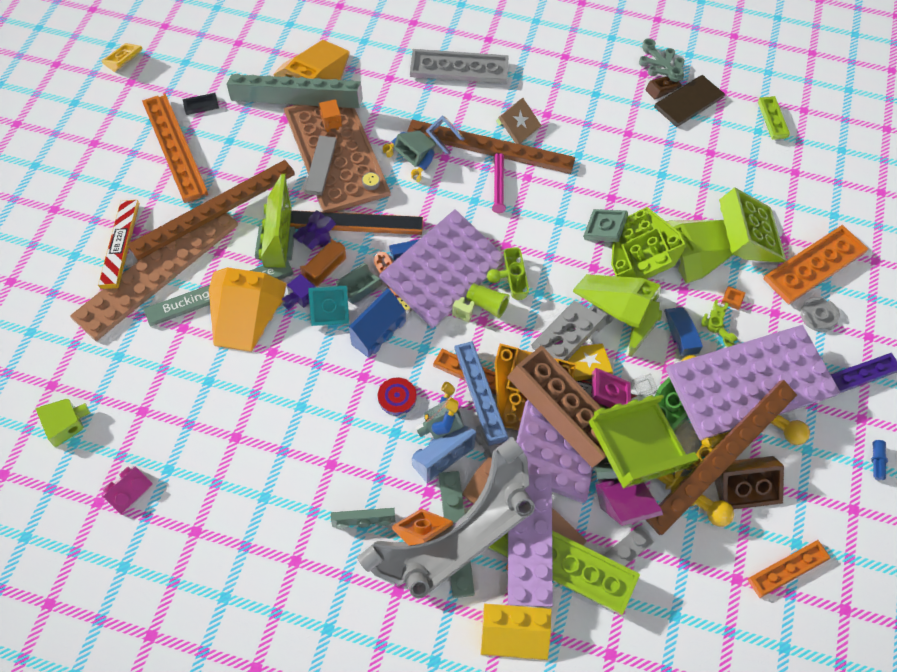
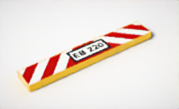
(118, 247)

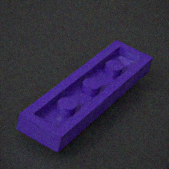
(865, 372)

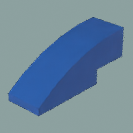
(683, 331)

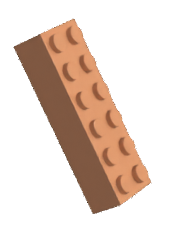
(559, 401)

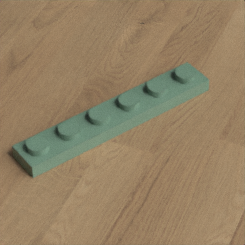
(453, 509)

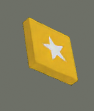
(588, 359)

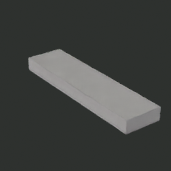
(320, 165)

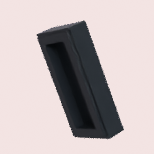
(200, 103)

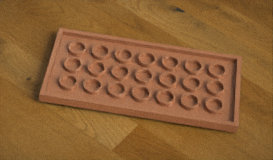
(350, 161)

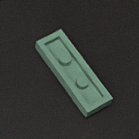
(363, 518)

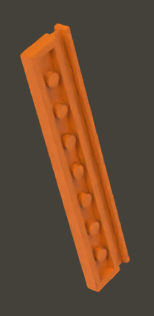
(175, 148)

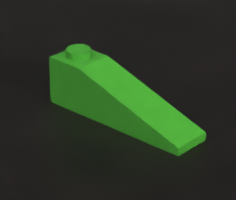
(671, 405)

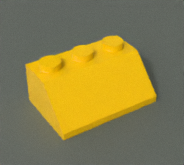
(516, 631)

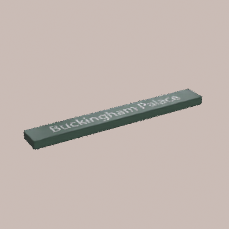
(198, 298)

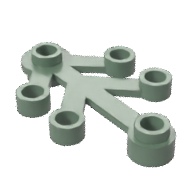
(674, 73)

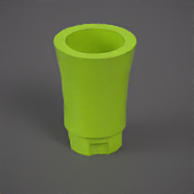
(488, 299)

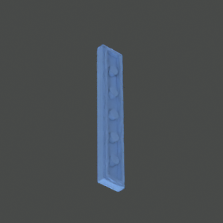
(481, 393)

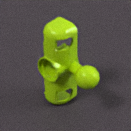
(516, 282)

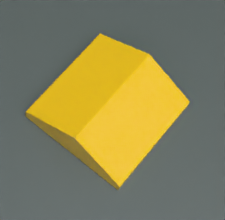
(121, 56)

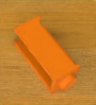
(324, 263)

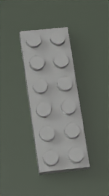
(459, 66)

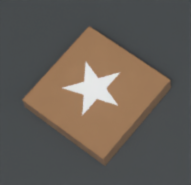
(519, 121)

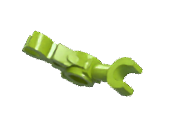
(716, 325)

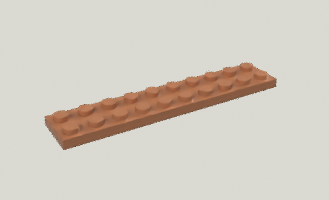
(148, 277)

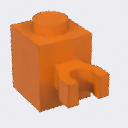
(330, 115)

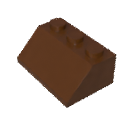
(752, 483)

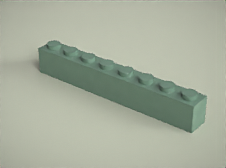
(294, 90)

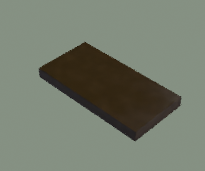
(689, 100)

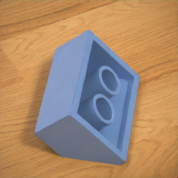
(443, 453)

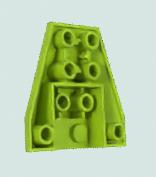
(646, 246)
(705, 247)
(619, 296)

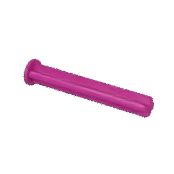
(499, 206)

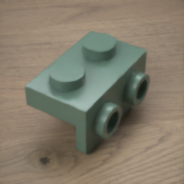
(359, 283)

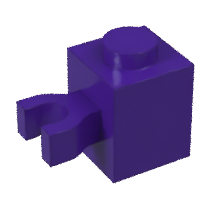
(297, 292)

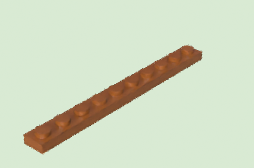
(491, 146)
(209, 210)
(722, 456)

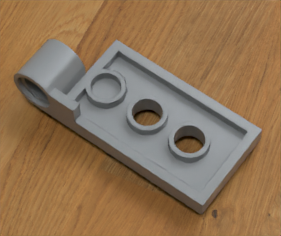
(581, 318)

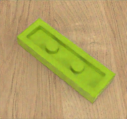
(773, 118)

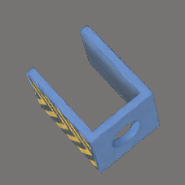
(435, 125)

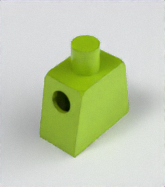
(61, 420)

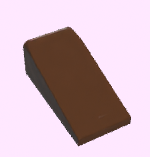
(662, 86)

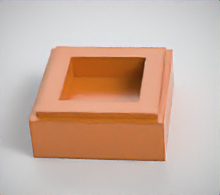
(733, 297)

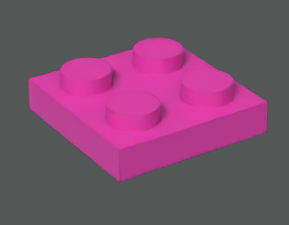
(610, 389)

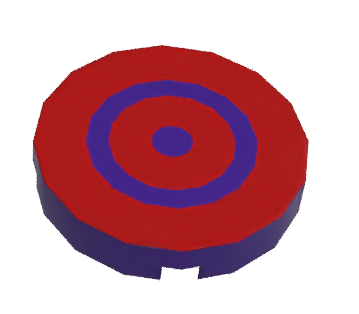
(397, 396)

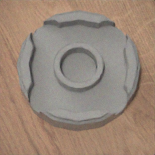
(820, 314)

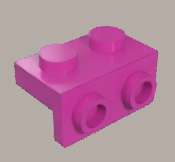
(126, 489)

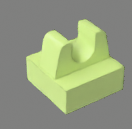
(462, 310)

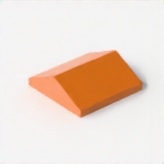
(421, 527)

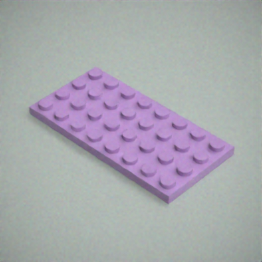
(730, 382)

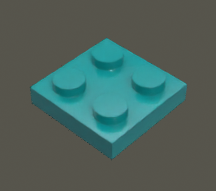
(328, 305)

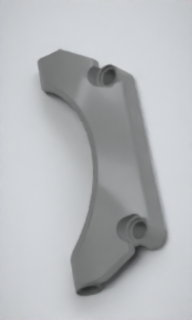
(446, 553)

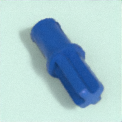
(879, 459)

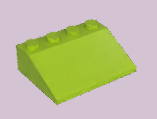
(276, 226)
(751, 228)

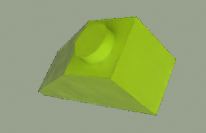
(639, 334)

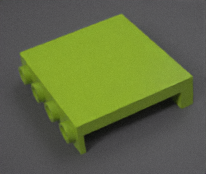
(639, 441)

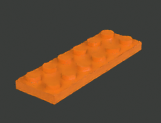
(815, 264)

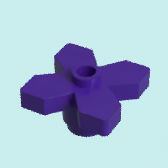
(316, 231)

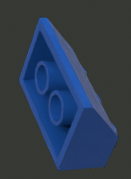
(377, 323)

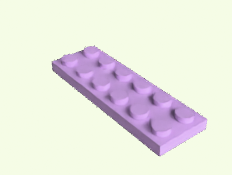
(532, 549)

